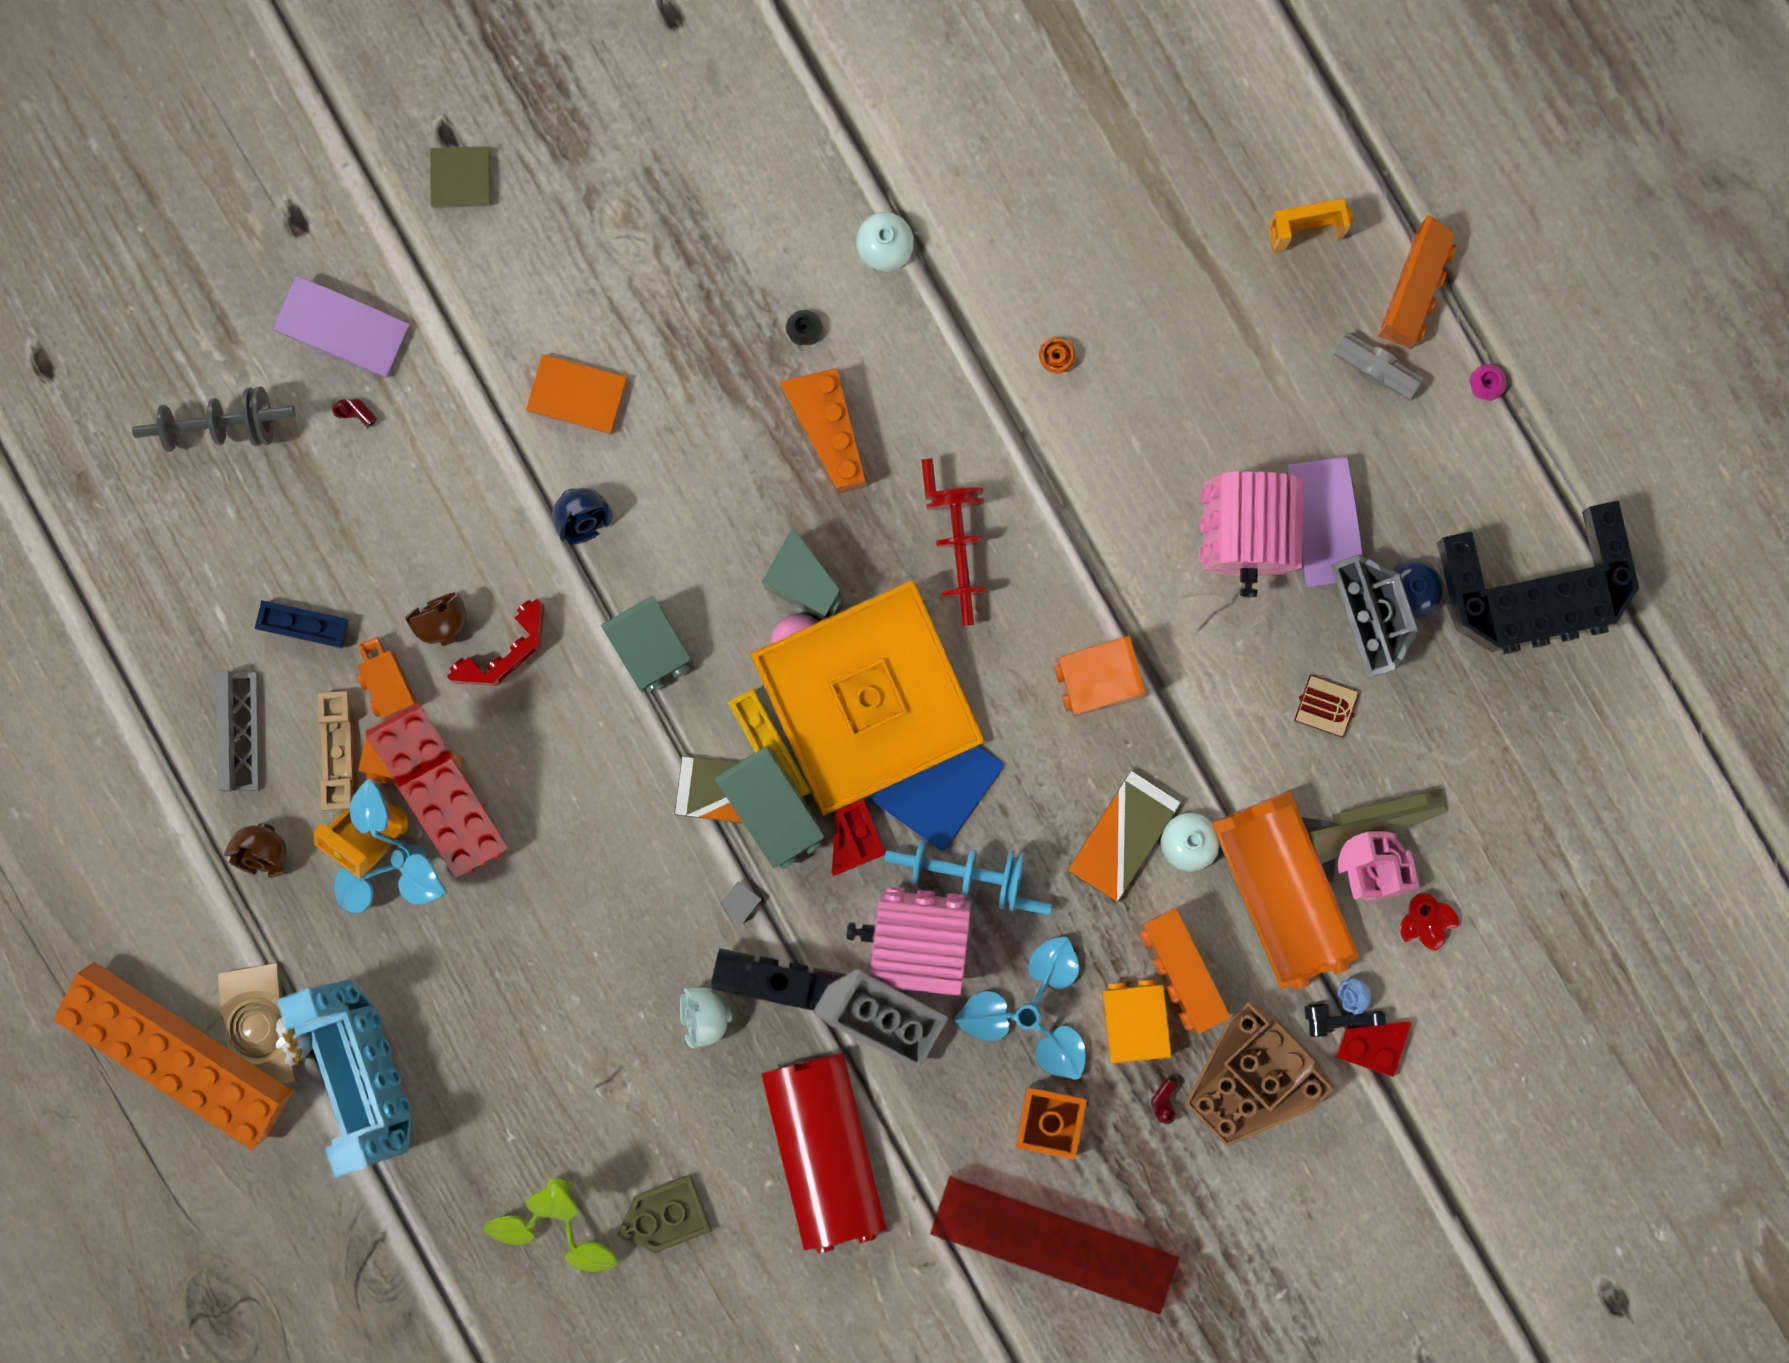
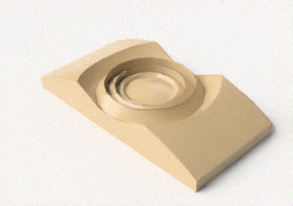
(251, 1017)

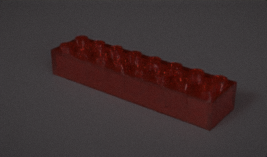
(1054, 1244)

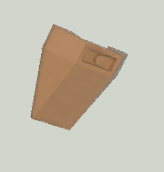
(1256, 1078)

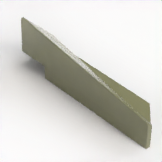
(1384, 816)

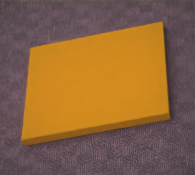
(867, 697)

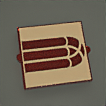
(1326, 706)

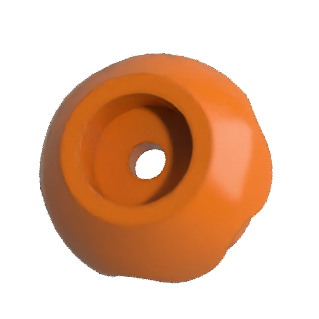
(1057, 346)

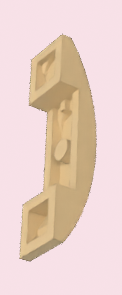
(336, 750)

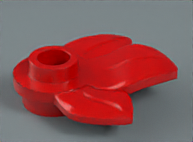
(1430, 925)

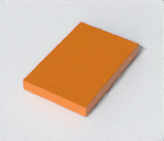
(576, 394)

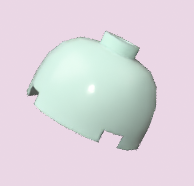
(885, 242)
(1189, 842)
(704, 1015)

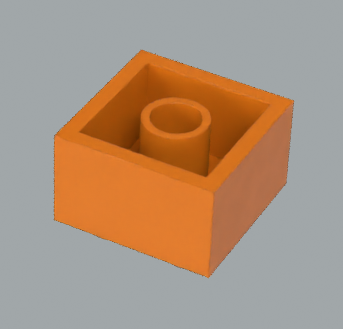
(1050, 1123)

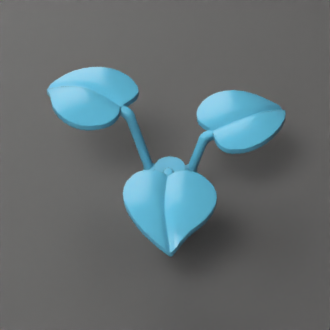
(419, 878)
(986, 1014)

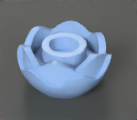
(1355, 995)

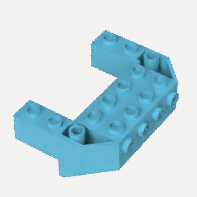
(355, 1071)

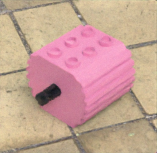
(1251, 526)
(918, 940)

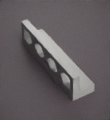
(226, 731)

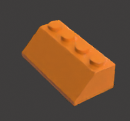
(1417, 283)

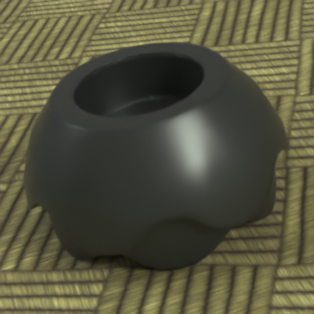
(810, 334)

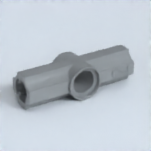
(1378, 366)

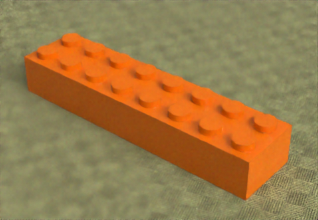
(172, 1055)

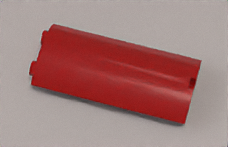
(824, 1153)

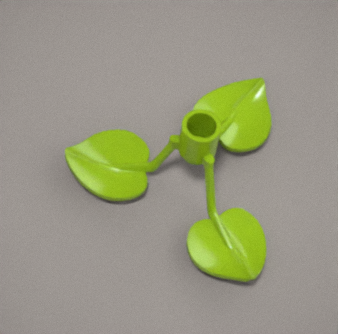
(554, 1203)

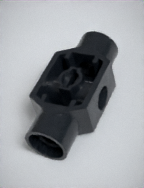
(743, 976)

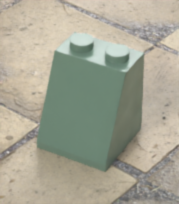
(802, 579)
(647, 645)

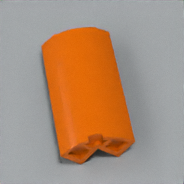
(1286, 891)

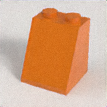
(1100, 677)

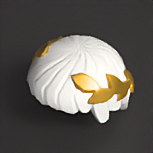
(294, 1046)

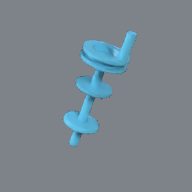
(1009, 879)

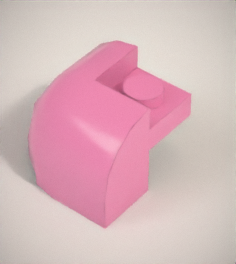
(1378, 866)

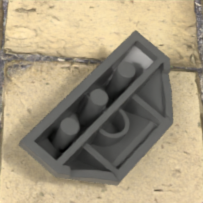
(1377, 612)

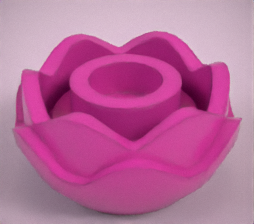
(1488, 391)

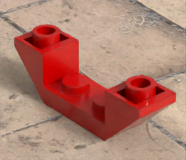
(531, 619)

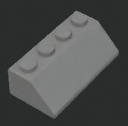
(881, 1017)

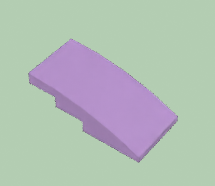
(340, 326)
(1329, 518)

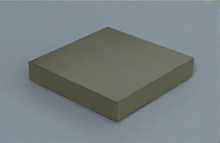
(460, 177)

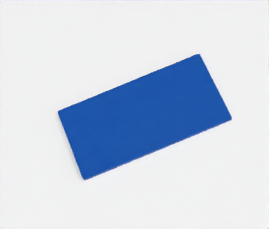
(942, 796)

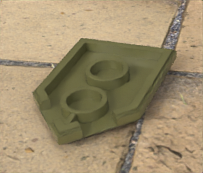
(666, 1216)

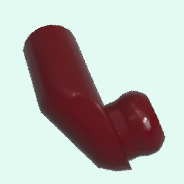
(354, 409)
(1161, 1102)

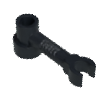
(1320, 1021)

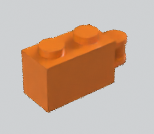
(384, 680)

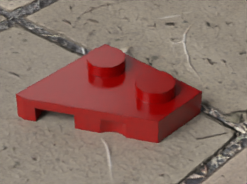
(854, 838)
(1374, 1046)

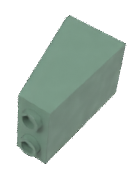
(771, 807)

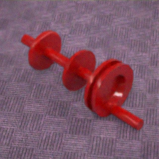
(955, 500)

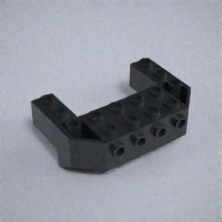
(1548, 605)

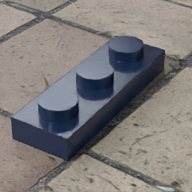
(302, 624)

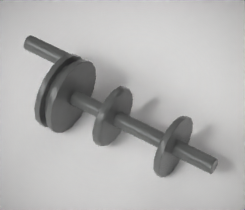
(255, 415)

